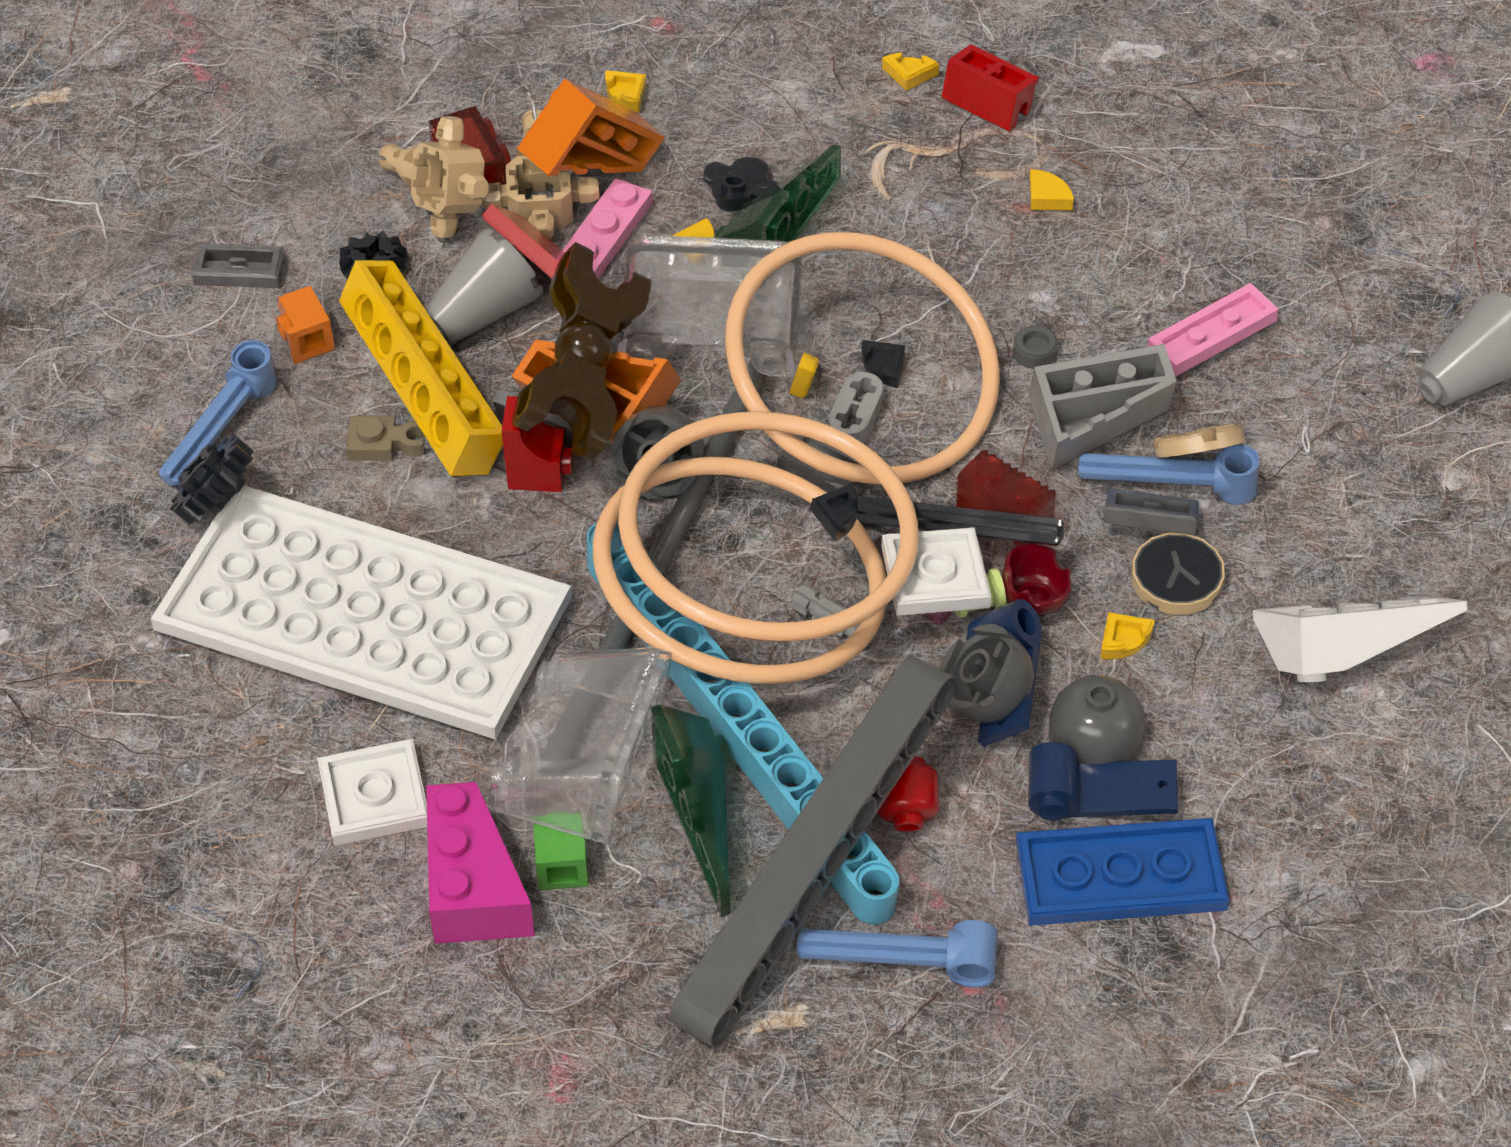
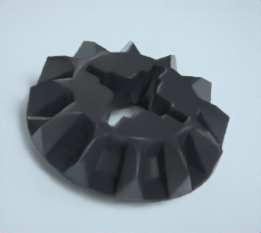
(359, 249)

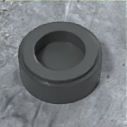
(1035, 346)

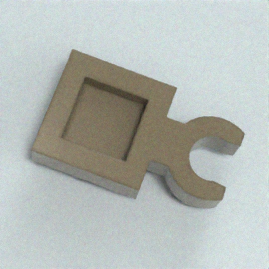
(378, 436)

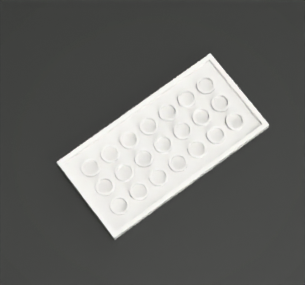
(364, 610)

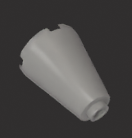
(482, 288)
(1473, 353)

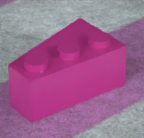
(470, 871)

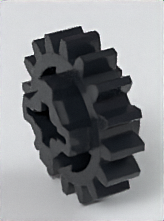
(211, 479)

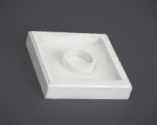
(944, 575)
(373, 792)

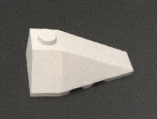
(1324, 641)

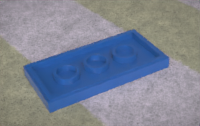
(1121, 871)

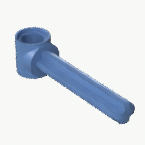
(250, 377)
(1231, 473)
(966, 952)

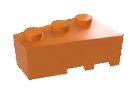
(588, 132)
(629, 380)

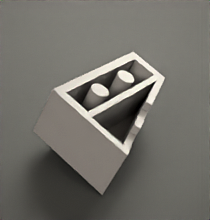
(1099, 398)

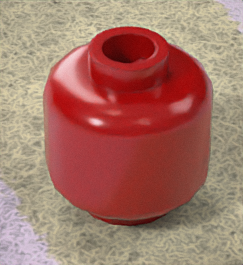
(913, 798)

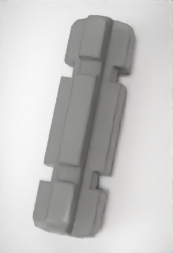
(807, 602)

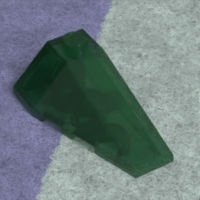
(788, 205)
(694, 777)

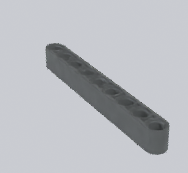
(812, 851)

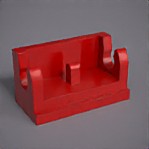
(989, 86)

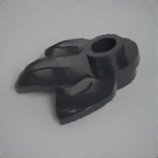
(738, 183)

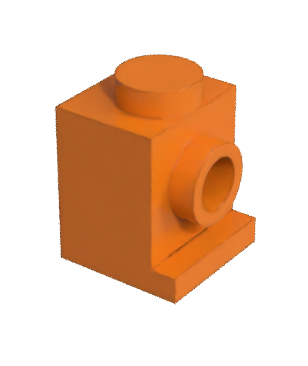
(304, 324)

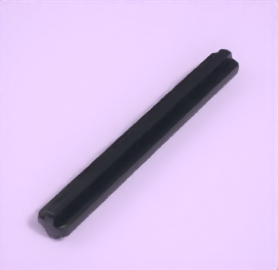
(986, 523)

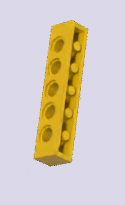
(422, 368)

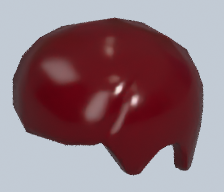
(1036, 577)

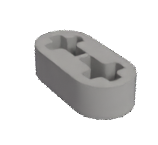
(864, 411)

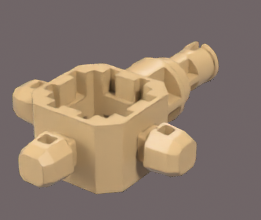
(441, 175)
(542, 212)

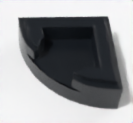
(883, 360)
(837, 510)

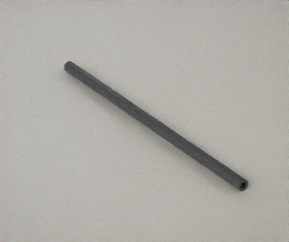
(683, 511)

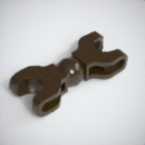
(576, 380)

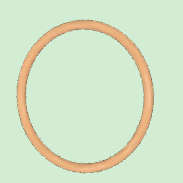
(910, 258)
(752, 628)
(706, 663)

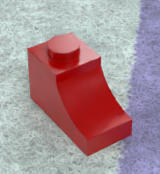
(536, 458)

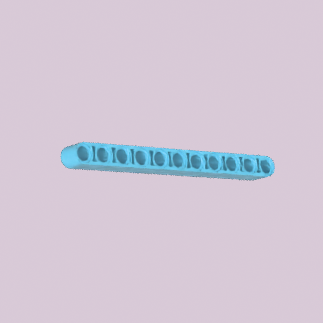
(754, 731)

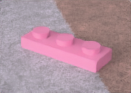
(612, 222)
(1216, 328)

